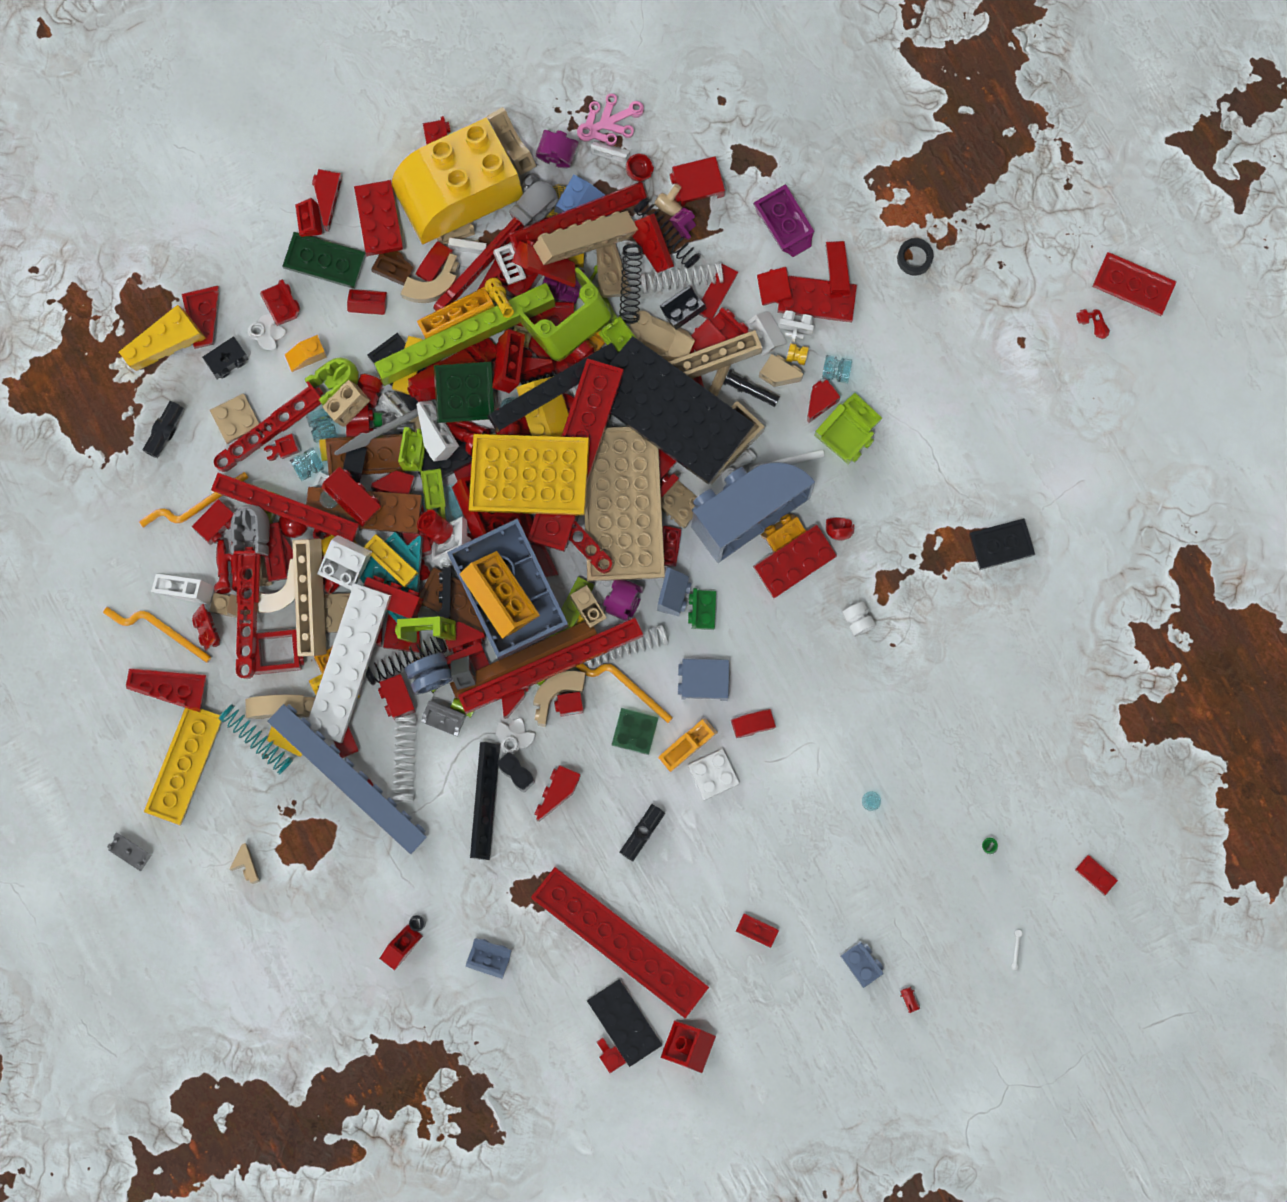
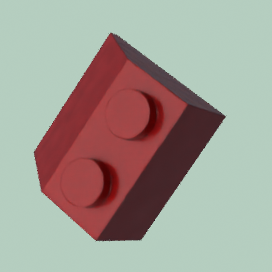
(688, 1046)

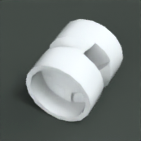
(859, 619)

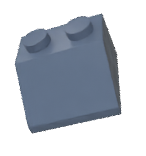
(673, 592)

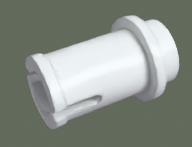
(745, 459)

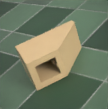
(779, 373)
(587, 606)

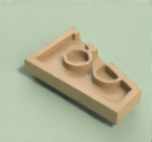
(609, 272)

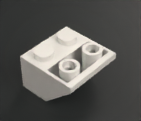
(344, 562)

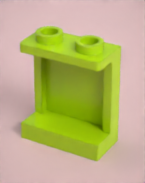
(844, 435)
(442, 628)

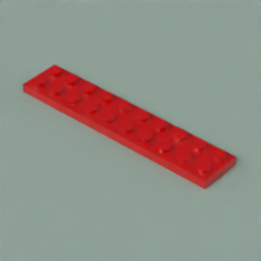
(587, 420)
(620, 942)

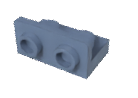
(862, 964)

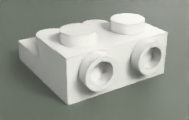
(458, 538)

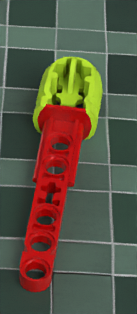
(335, 372)

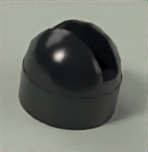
(413, 923)

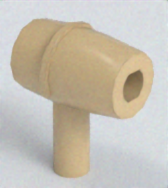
(667, 203)

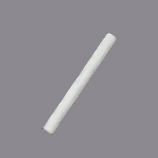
(797, 459)

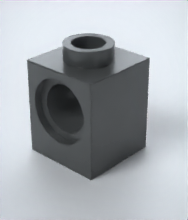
(463, 672)

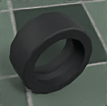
(915, 242)

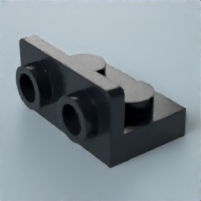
(682, 307)

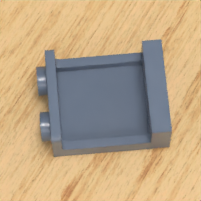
(704, 679)

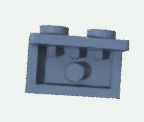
(488, 958)

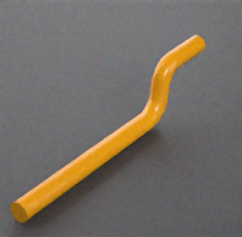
(188, 514)
(160, 625)
(628, 683)

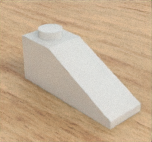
(436, 436)
(183, 588)

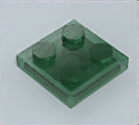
(634, 731)

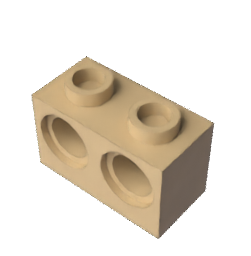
(346, 403)

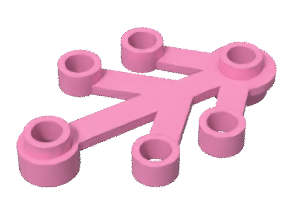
(607, 121)

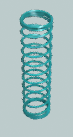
(286, 762)

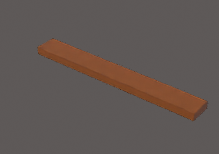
(530, 654)

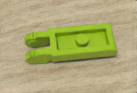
(433, 490)

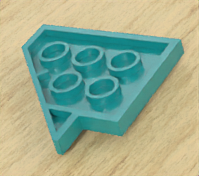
(410, 553)

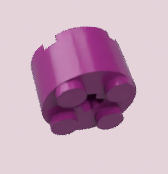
(556, 148)
(623, 599)

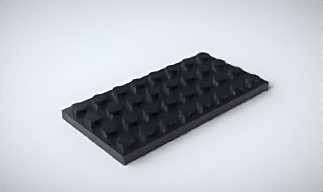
(676, 412)

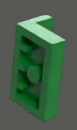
(703, 609)

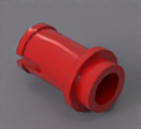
(909, 999)

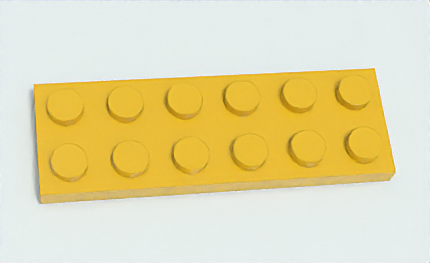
(183, 765)

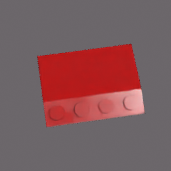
(484, 522)

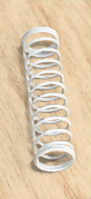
(646, 287)
(663, 636)
(405, 721)

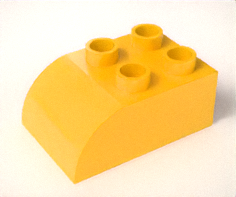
(455, 181)

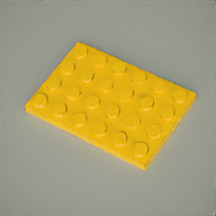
(529, 474)

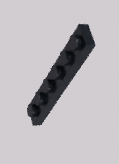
(484, 801)

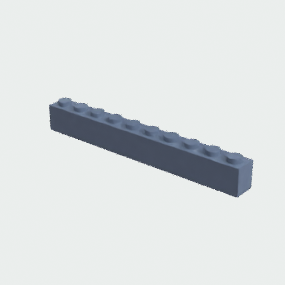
(346, 778)

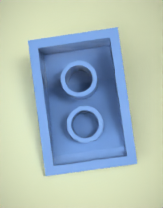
(577, 193)

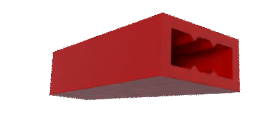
(422, 384)

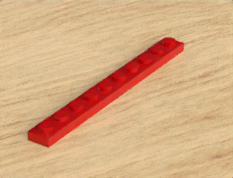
(550, 665)

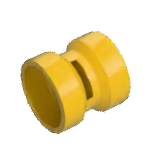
(797, 354)

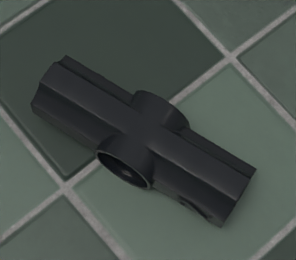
(163, 429)
(649, 822)

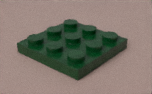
(463, 391)

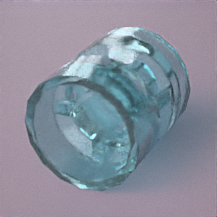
(843, 372)
(321, 425)
(307, 464)

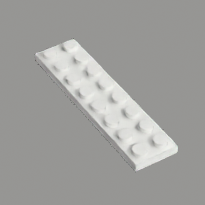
(348, 662)

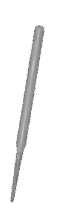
(363, 439)

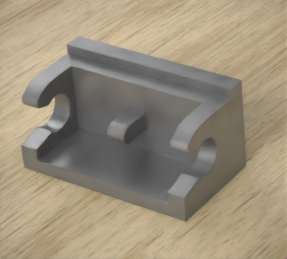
(443, 718)
(129, 852)

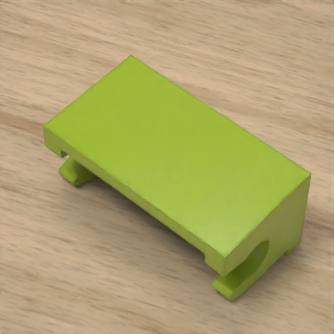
(616, 333)
(411, 450)

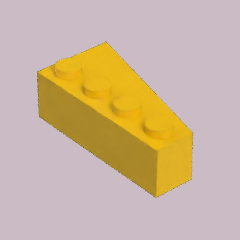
(162, 339)

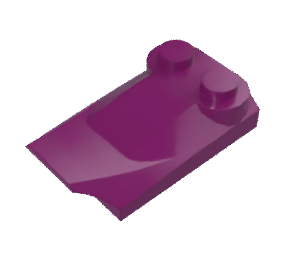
(785, 221)

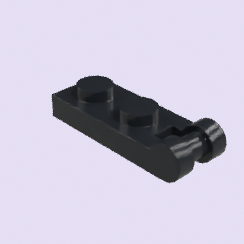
(445, 595)

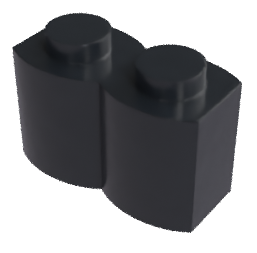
(520, 776)

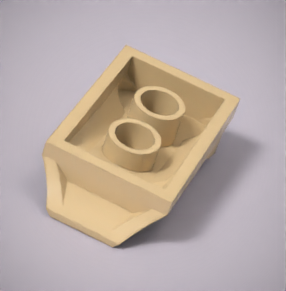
(662, 337)

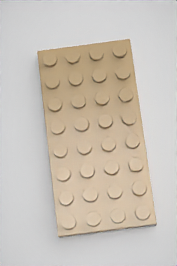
(625, 508)

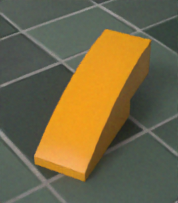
(687, 744)

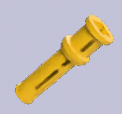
(499, 298)

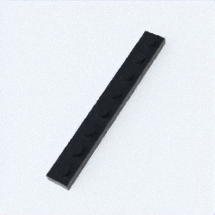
(547, 390)

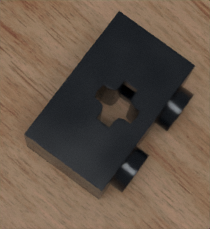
(229, 349)

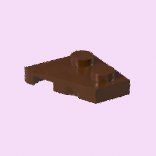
(393, 267)

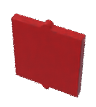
(774, 286)
(707, 335)

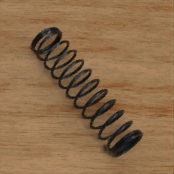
(640, 206)
(634, 313)
(371, 678)

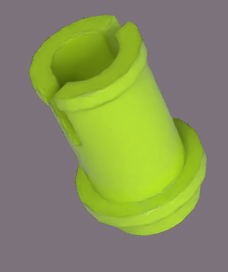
(457, 706)

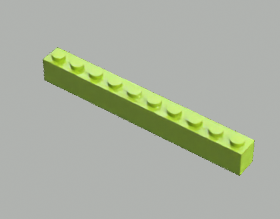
(462, 335)

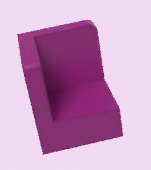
(683, 222)

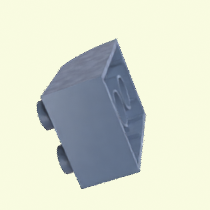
(748, 505)
(520, 559)

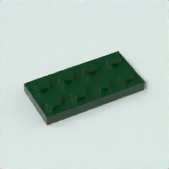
(324, 260)

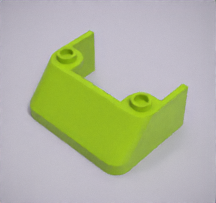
(577, 328)

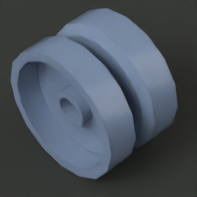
(428, 673)

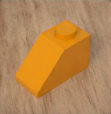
(305, 353)

